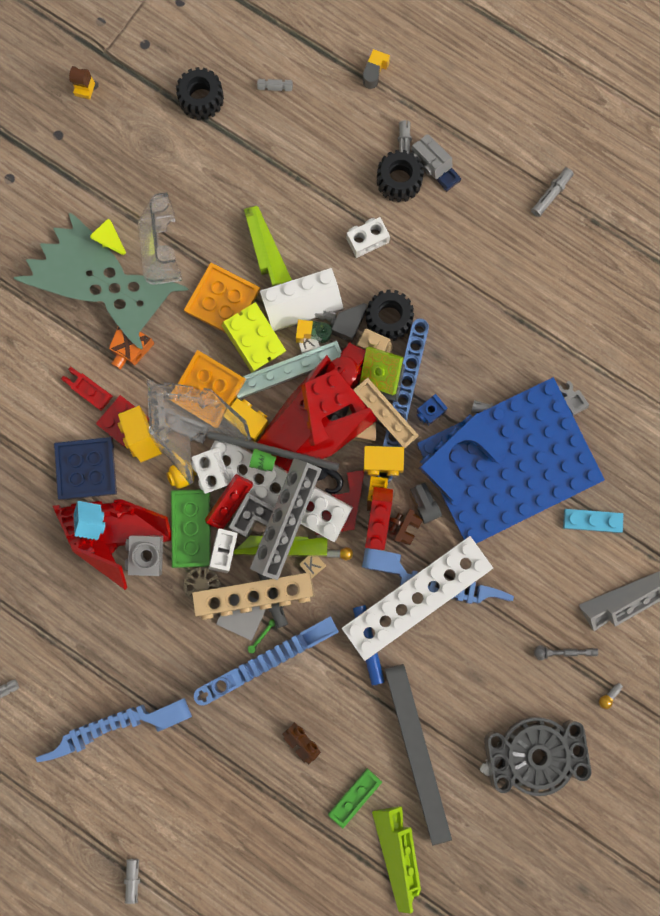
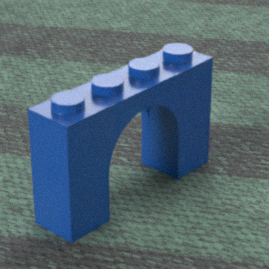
(474, 431)

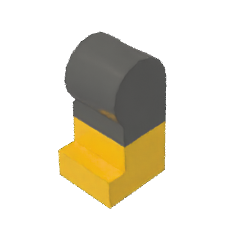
(373, 68)

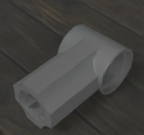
(427, 507)

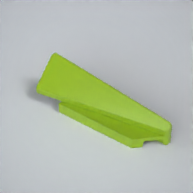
(300, 547)
(399, 856)

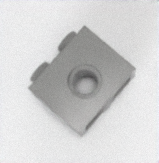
(136, 563)

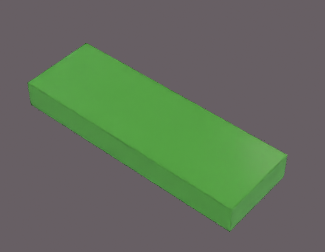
(354, 798)

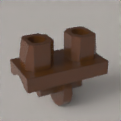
(410, 519)

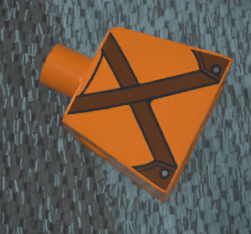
(126, 350)

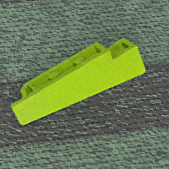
(265, 248)

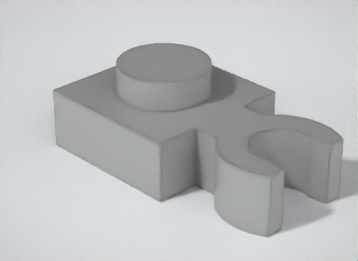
(574, 400)

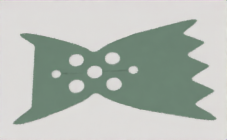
(66, 275)

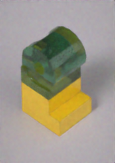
(313, 330)

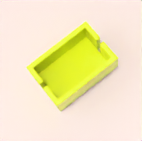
(253, 337)

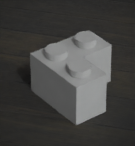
(250, 512)

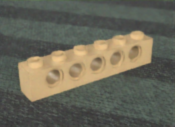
(203, 599)

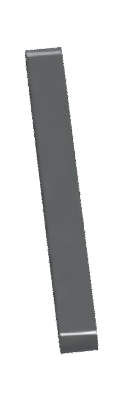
(418, 755)

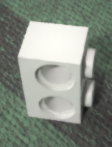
(370, 241)
(216, 468)
(223, 551)

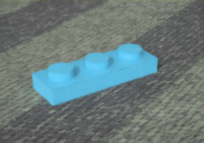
(593, 520)

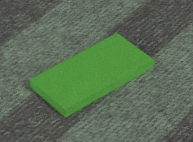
(189, 529)

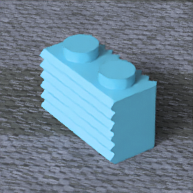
(88, 520)

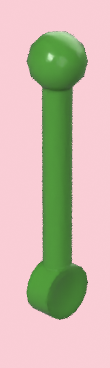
(251, 649)

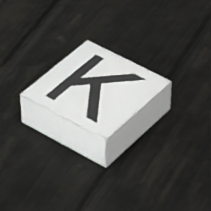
(308, 345)

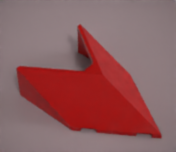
(120, 522)

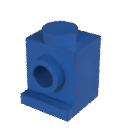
(439, 407)

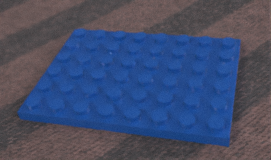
(538, 470)

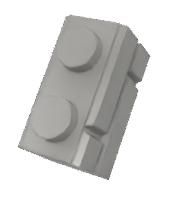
(432, 156)

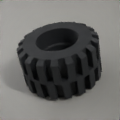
(198, 80)
(403, 162)
(390, 300)

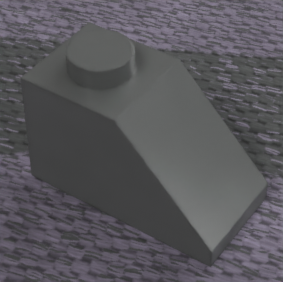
(348, 322)

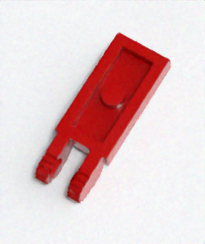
(88, 389)

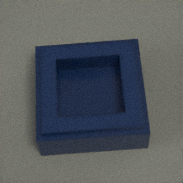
(449, 179)

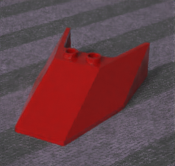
(290, 428)

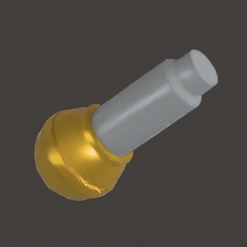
(345, 553)
(607, 700)

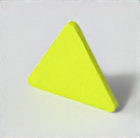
(108, 237)

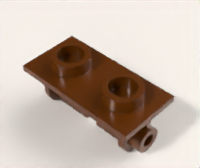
(296, 736)

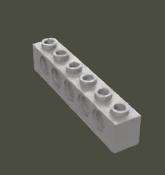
(285, 519)

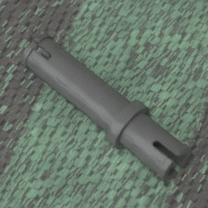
(276, 611)

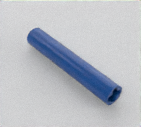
(373, 663)

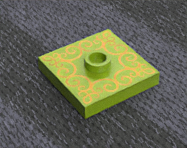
(382, 369)

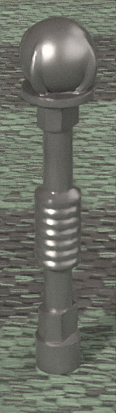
(543, 652)

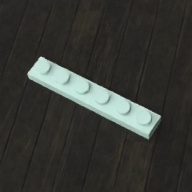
(287, 369)

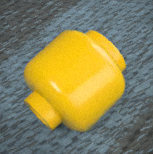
(176, 478)

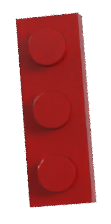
(229, 502)

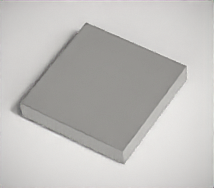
(242, 623)

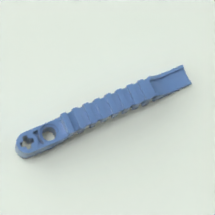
(390, 563)
(264, 662)
(160, 718)

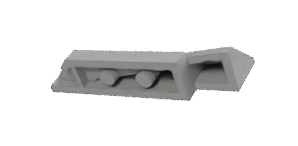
(622, 602)

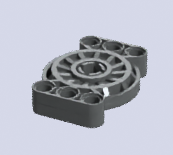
(554, 768)

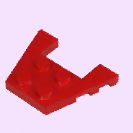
(325, 396)
(351, 498)

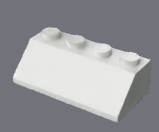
(301, 299)

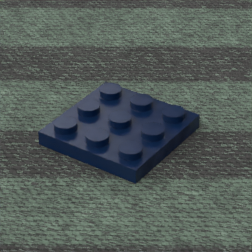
(85, 468)

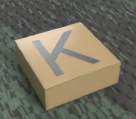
(312, 565)

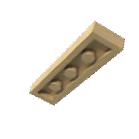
(386, 413)

